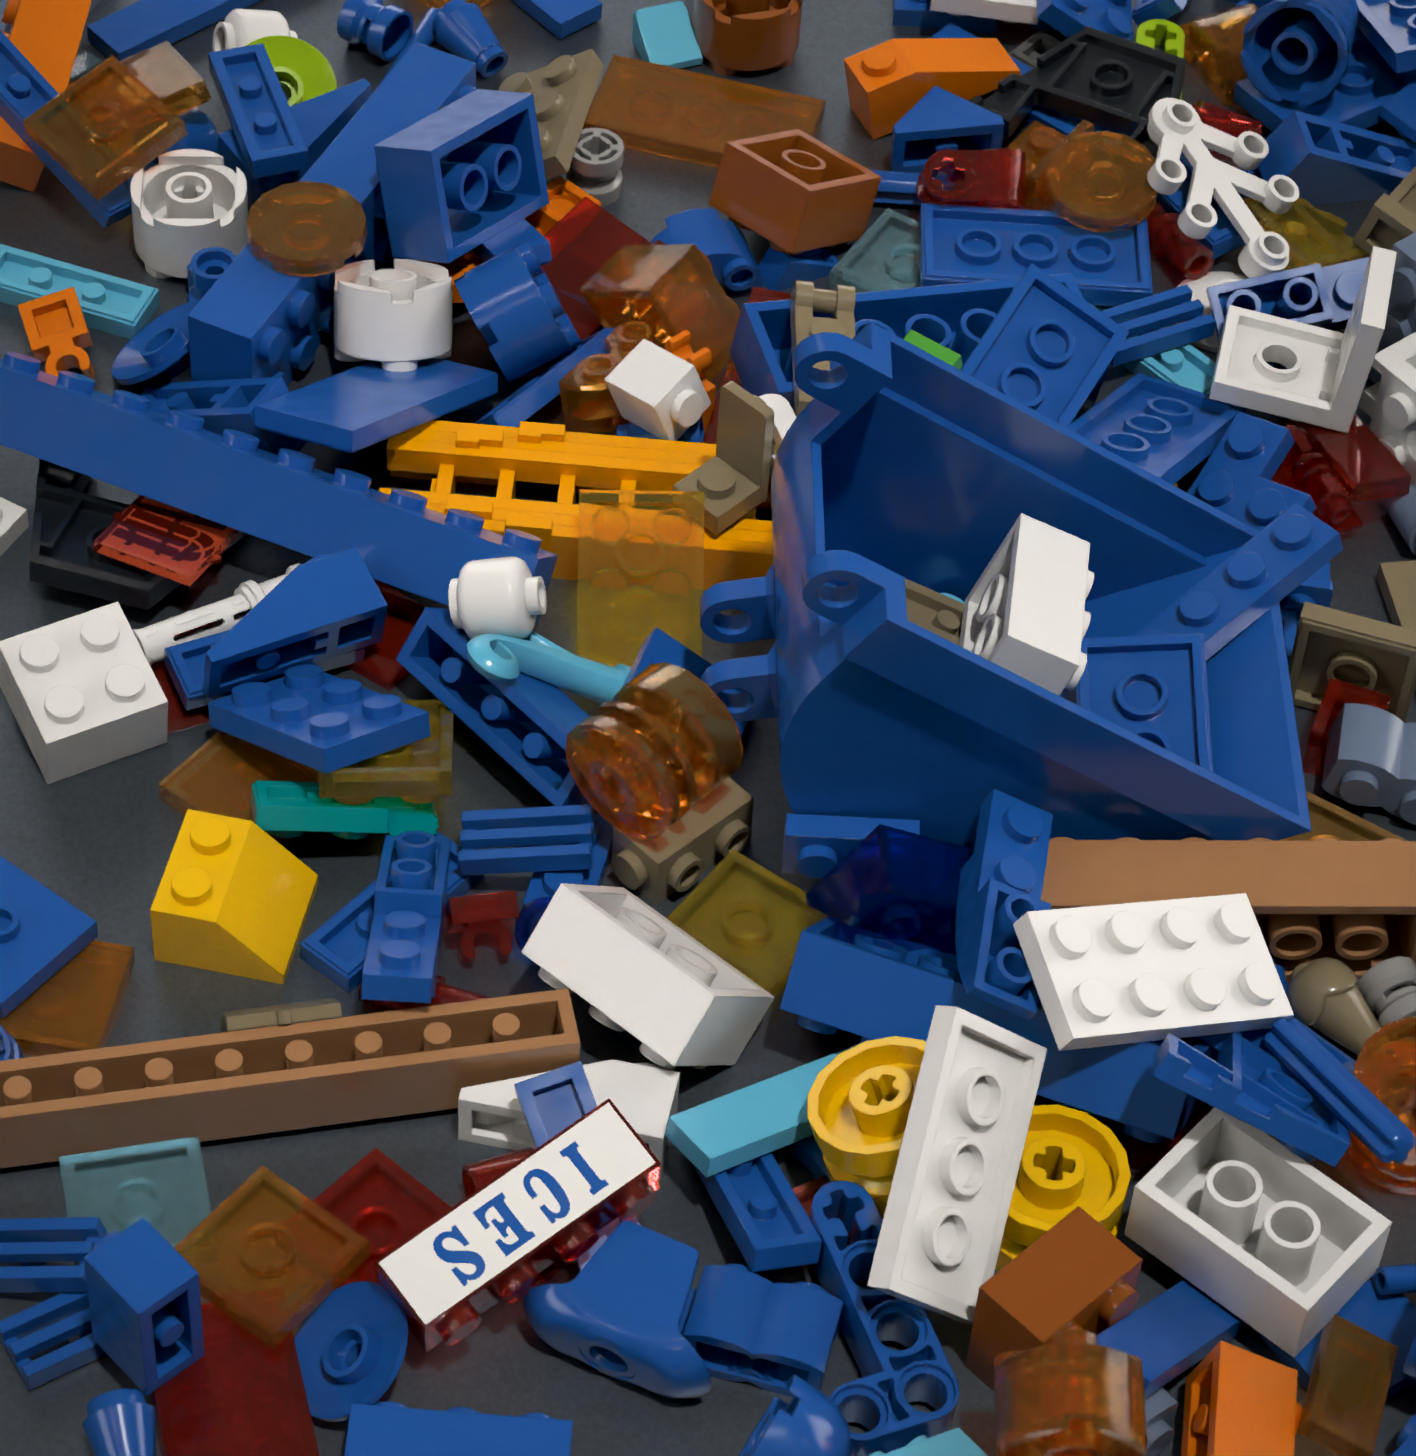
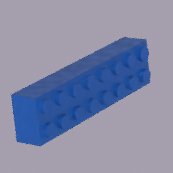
(273, 322)

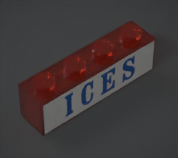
(519, 1226)

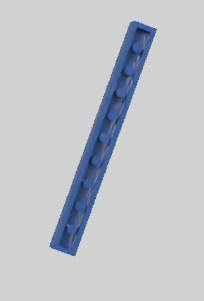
(246, 486)

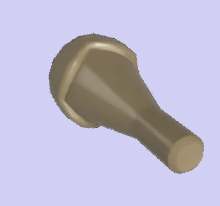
(1329, 1001)

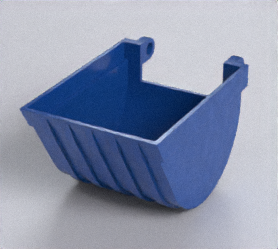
(920, 480)

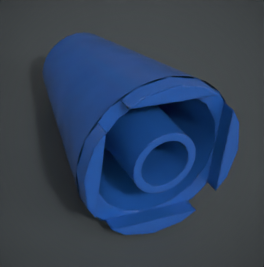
(1299, 47)

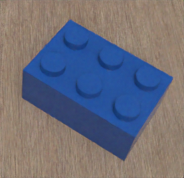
(461, 175)

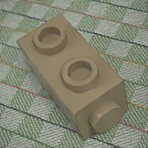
(688, 847)

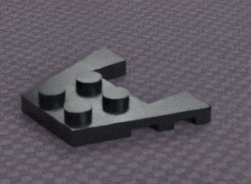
(1093, 80)
(64, 539)

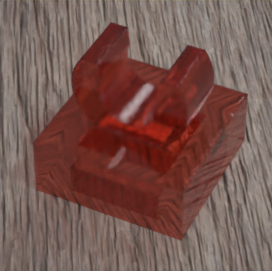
(480, 915)

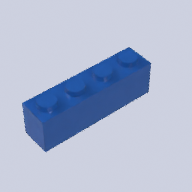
(516, 718)

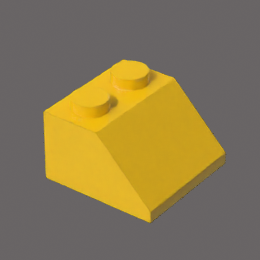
(231, 900)

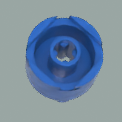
(517, 311)

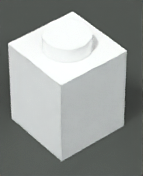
(658, 391)

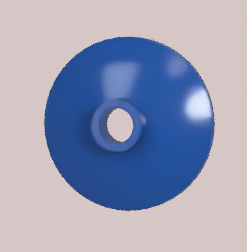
(156, 349)
(350, 1349)

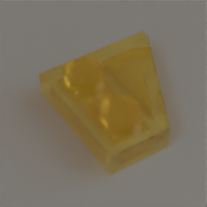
(1310, 233)

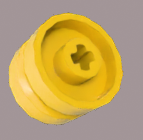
(862, 1111)
(1064, 1165)

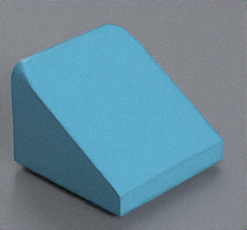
(666, 36)

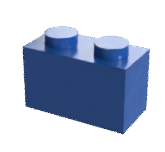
(144, 1305)

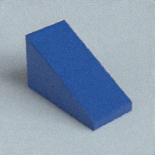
(782, 269)

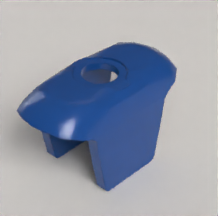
(627, 1313)

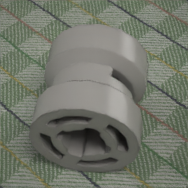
(598, 164)
(1390, 989)

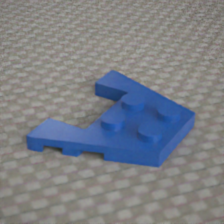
(1256, 1091)

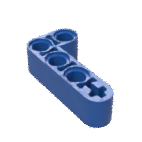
(870, 1317)

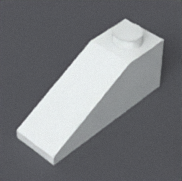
(640, 1091)

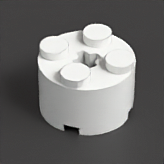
(186, 207)
(393, 313)

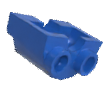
(720, 242)

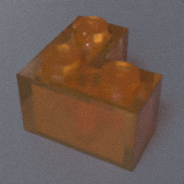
(671, 292)

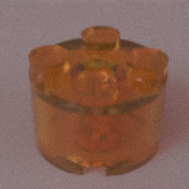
(1070, 1400)

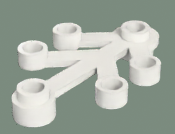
(1179, 129)

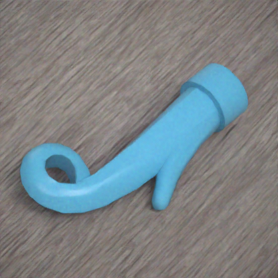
(504, 656)

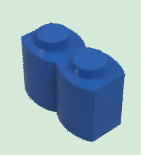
(762, 1328)

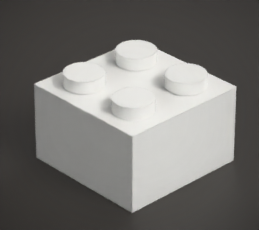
(83, 692)

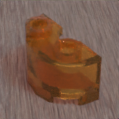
(1218, 44)
(583, 392)

